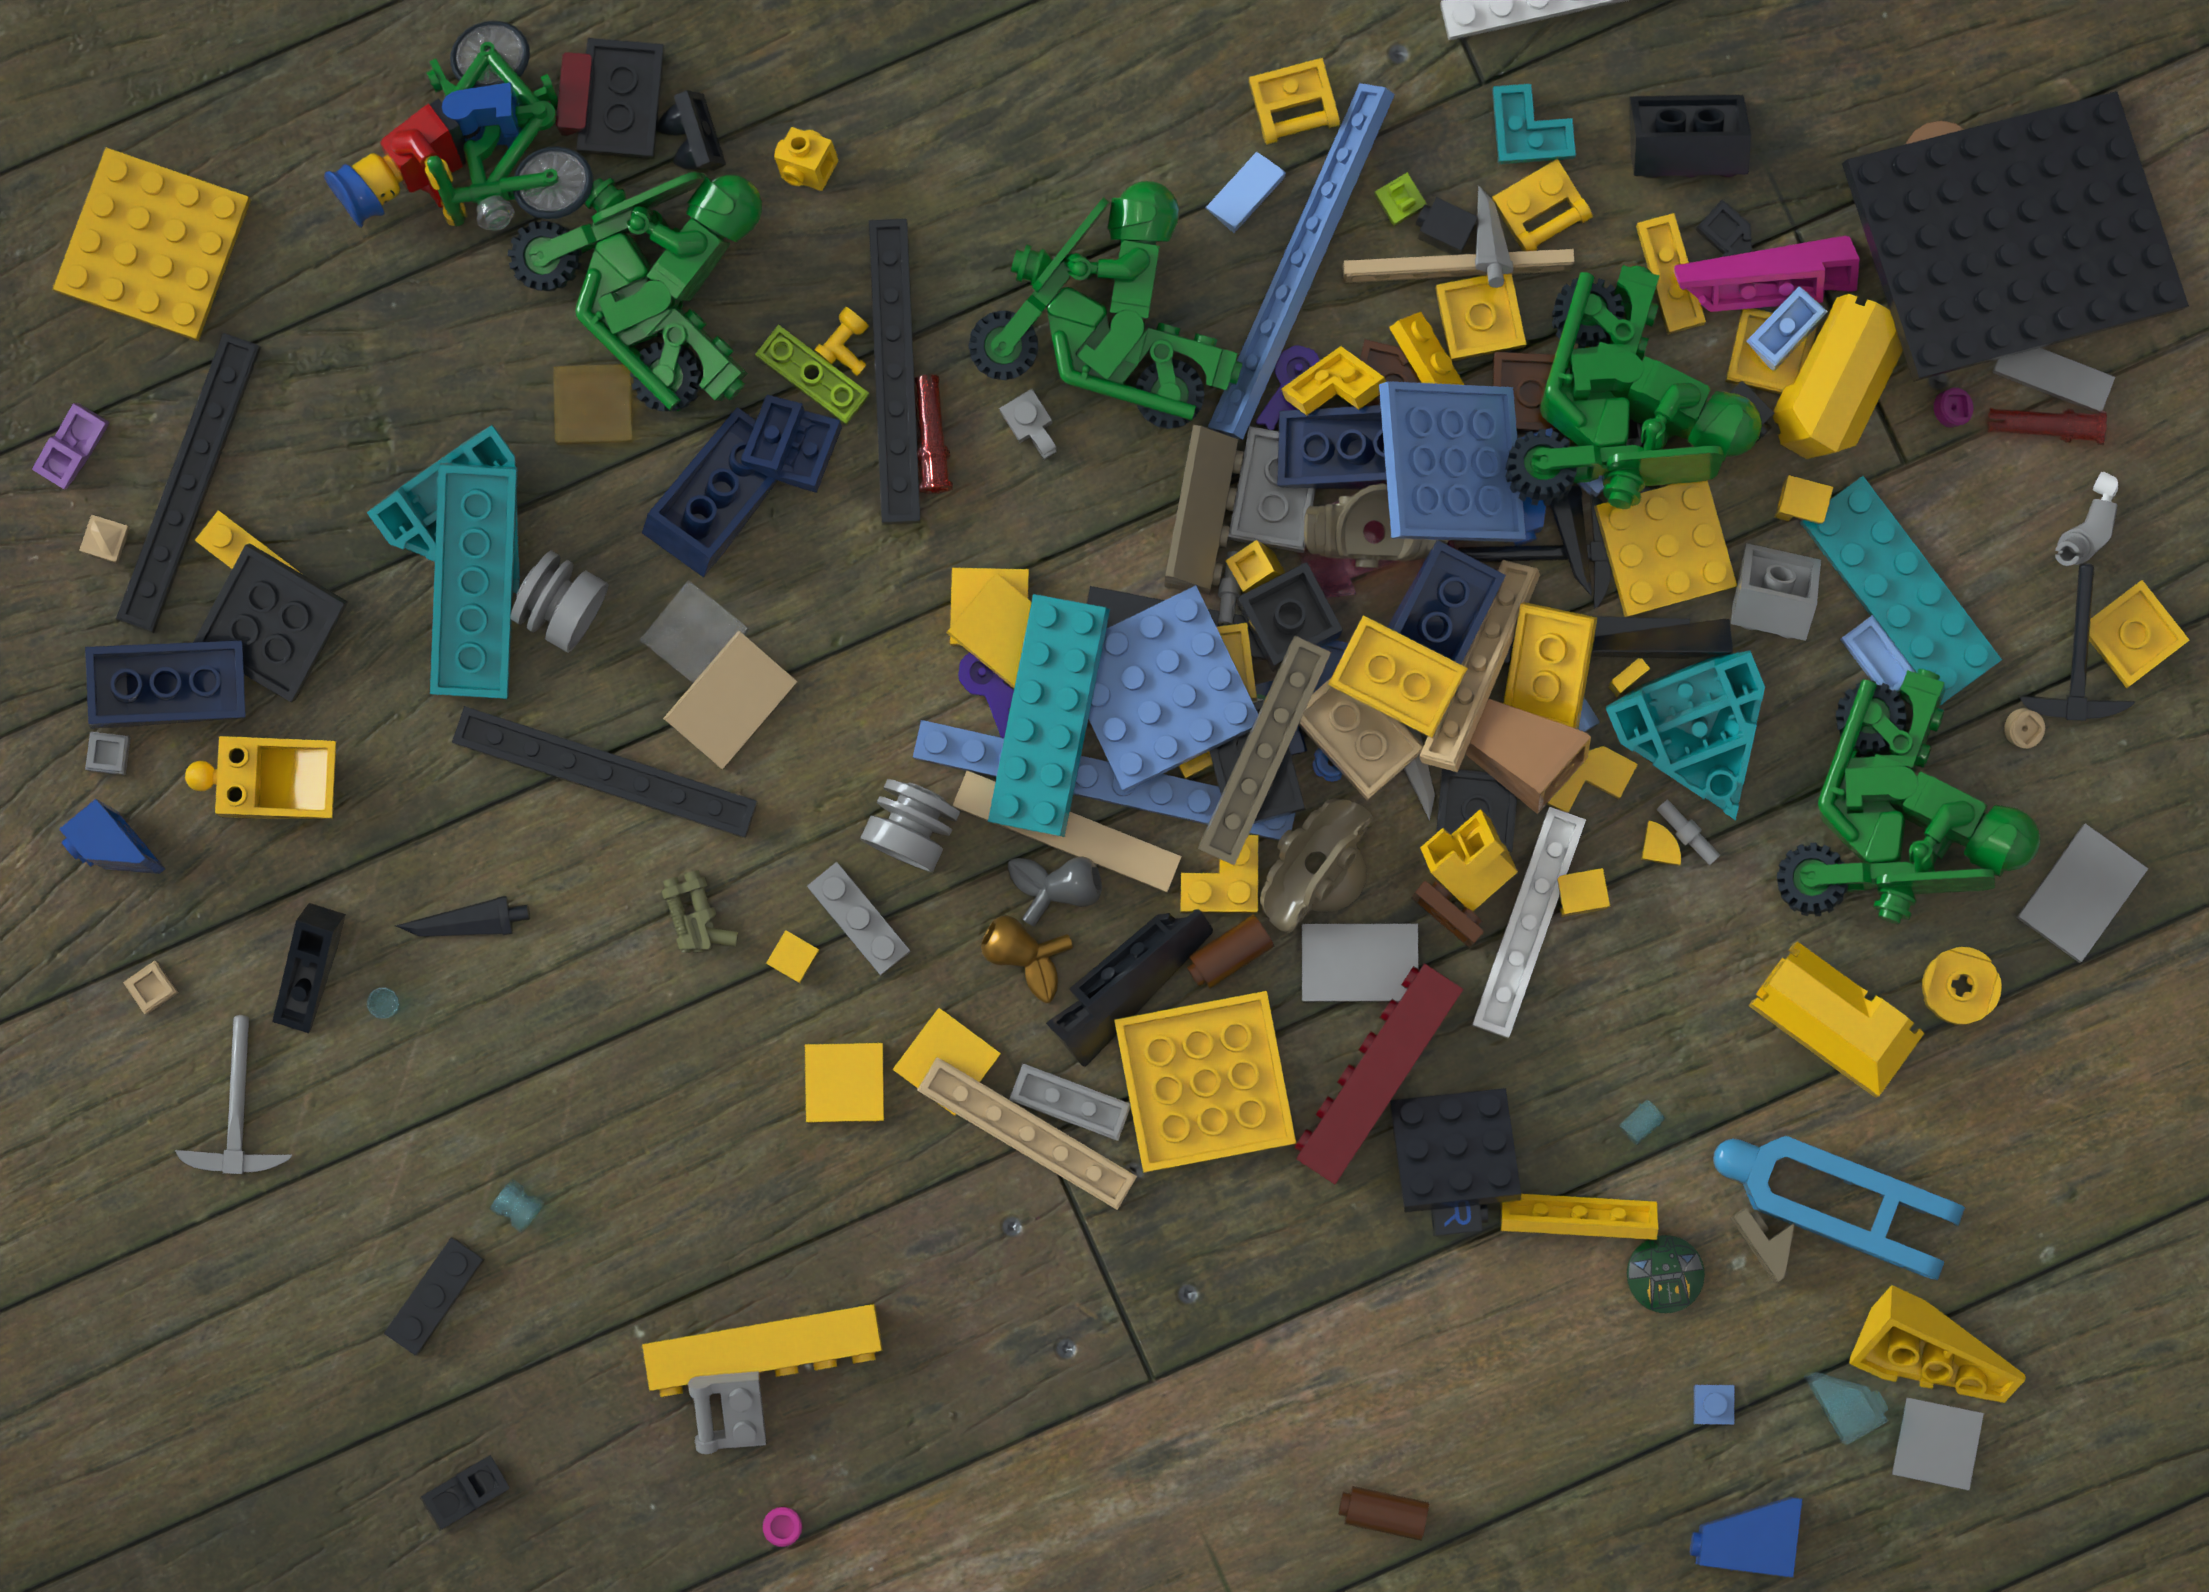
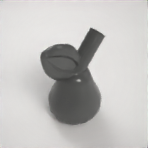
(1073, 883)

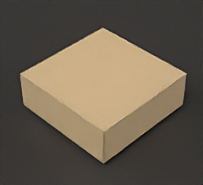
(150, 987)

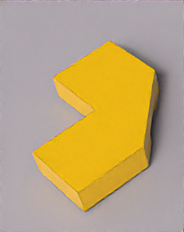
(1601, 769)

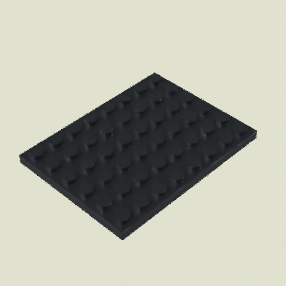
(2014, 235)

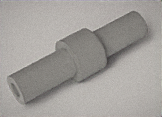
(1228, 592)
(1688, 832)

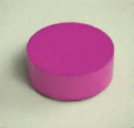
(782, 1526)

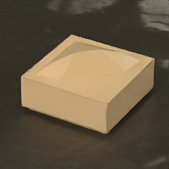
(104, 539)

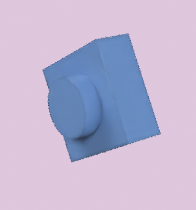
(1714, 1404)

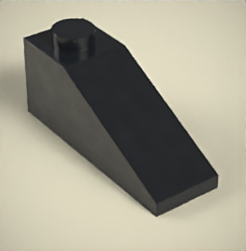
(308, 966)

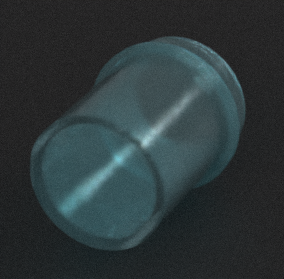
(383, 1003)
(1641, 1122)

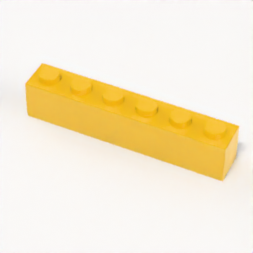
(765, 1347)

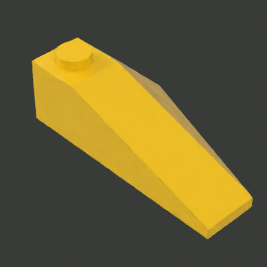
(1920, 1343)

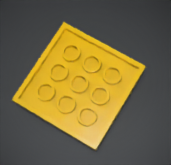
(151, 244)
(1205, 1081)

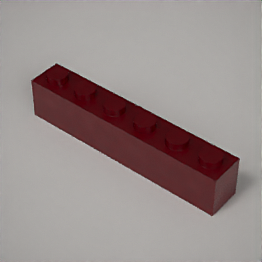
(1378, 1074)

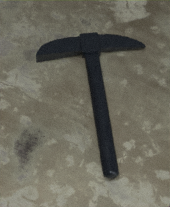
(1596, 554)
(2077, 704)

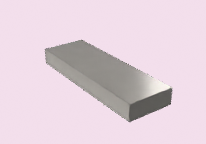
(2058, 377)
(1070, 1102)

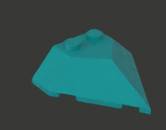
(410, 512)
(1697, 725)

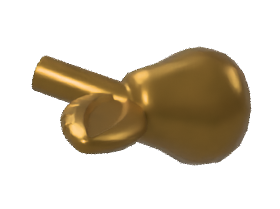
(1010, 944)

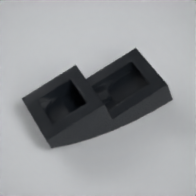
(464, 1493)

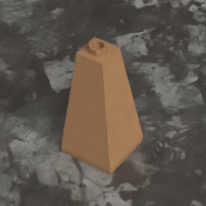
(1527, 752)

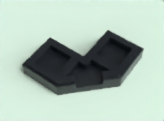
(1726, 230)

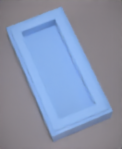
(1877, 654)

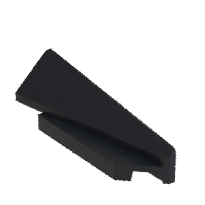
(1661, 638)
(1127, 981)

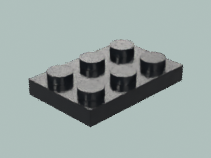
(622, 98)
(1284, 793)

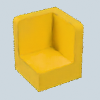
(1803, 500)
(1254, 566)
(1583, 892)

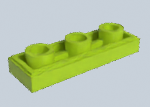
(830, 389)

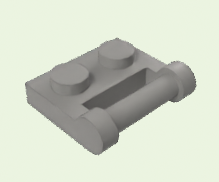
(740, 1407)

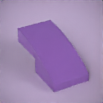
(71, 446)

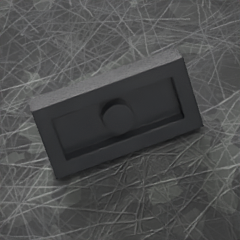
(692, 117)

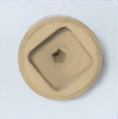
(2024, 728)

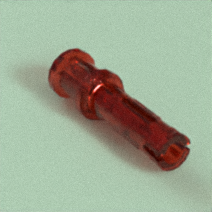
(2066, 425)
(932, 453)

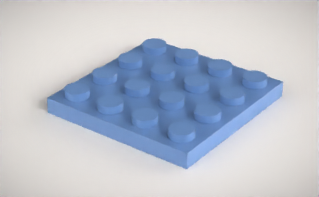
(1449, 462)
(1166, 690)

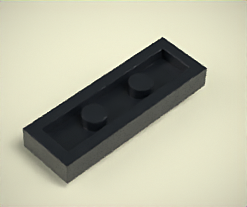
(434, 1296)

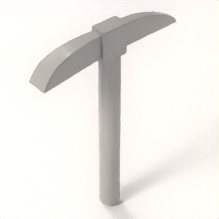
(234, 1159)

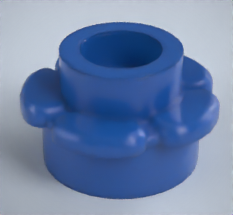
(1321, 767)

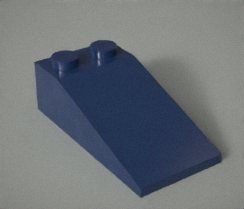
(1331, 448)
(710, 499)
(1447, 602)
(164, 683)

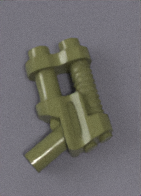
(696, 929)

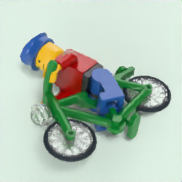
(466, 129)

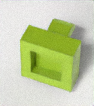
(1400, 199)

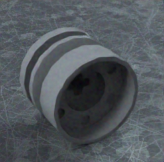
(553, 598)
(910, 825)

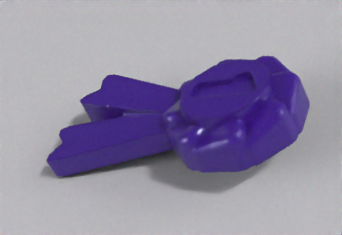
(1288, 367)
(982, 681)

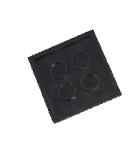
(277, 617)
(1455, 1150)

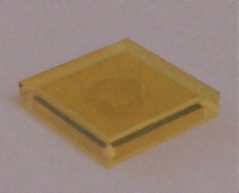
(592, 404)

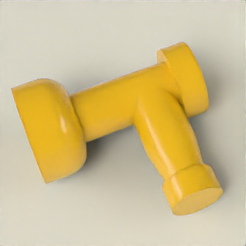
(834, 346)

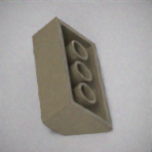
(1202, 509)

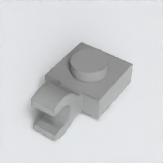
(1027, 420)

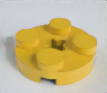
(1980, 974)

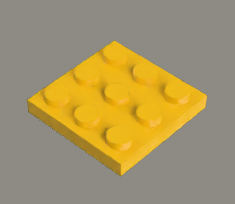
(1666, 547)

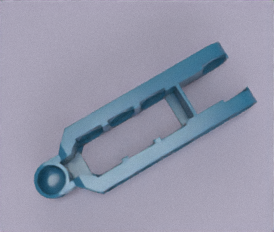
(1754, 1166)

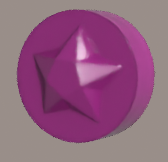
(1953, 407)

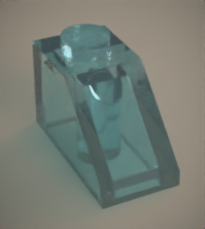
(1848, 1406)

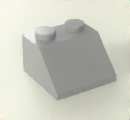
(1776, 592)

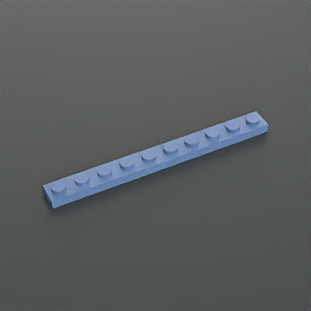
(1302, 259)
(1094, 779)

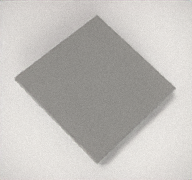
(1937, 1443)

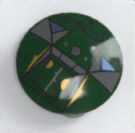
(1665, 1274)

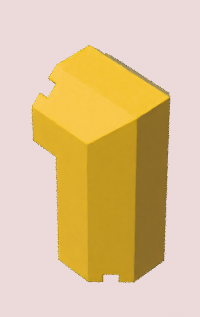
(1839, 379)
(1835, 1021)

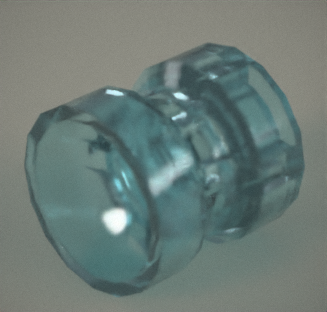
(515, 1204)

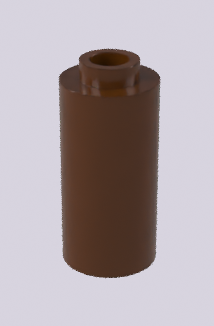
(1229, 952)
(1384, 1512)

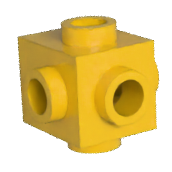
(805, 158)

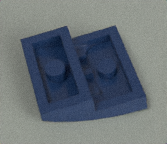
(791, 443)

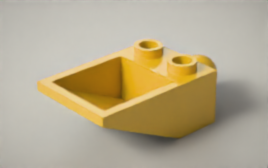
(275, 778)

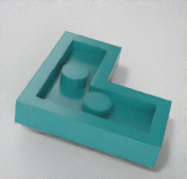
(1521, 137)

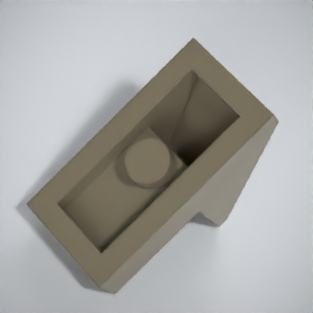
(1770, 1252)

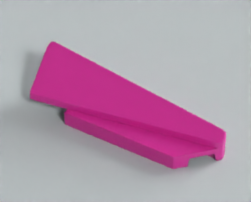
(1771, 274)

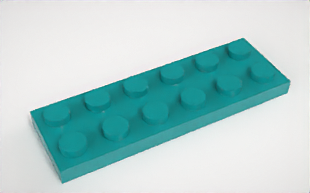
(473, 580)
(1901, 588)
(1049, 715)

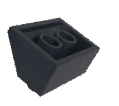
(1689, 135)

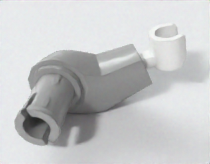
(2089, 537)

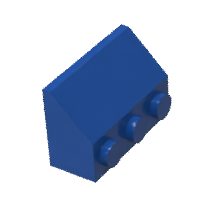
(105, 839)

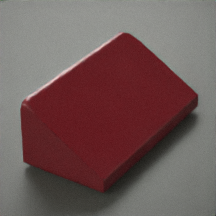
(573, 93)

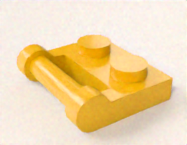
(1289, 89)
(1536, 196)

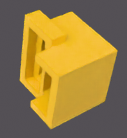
(1470, 862)

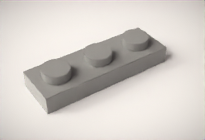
(858, 918)

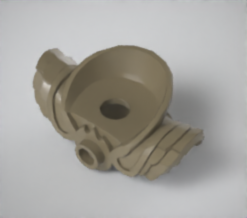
(1339, 528)
(1339, 881)

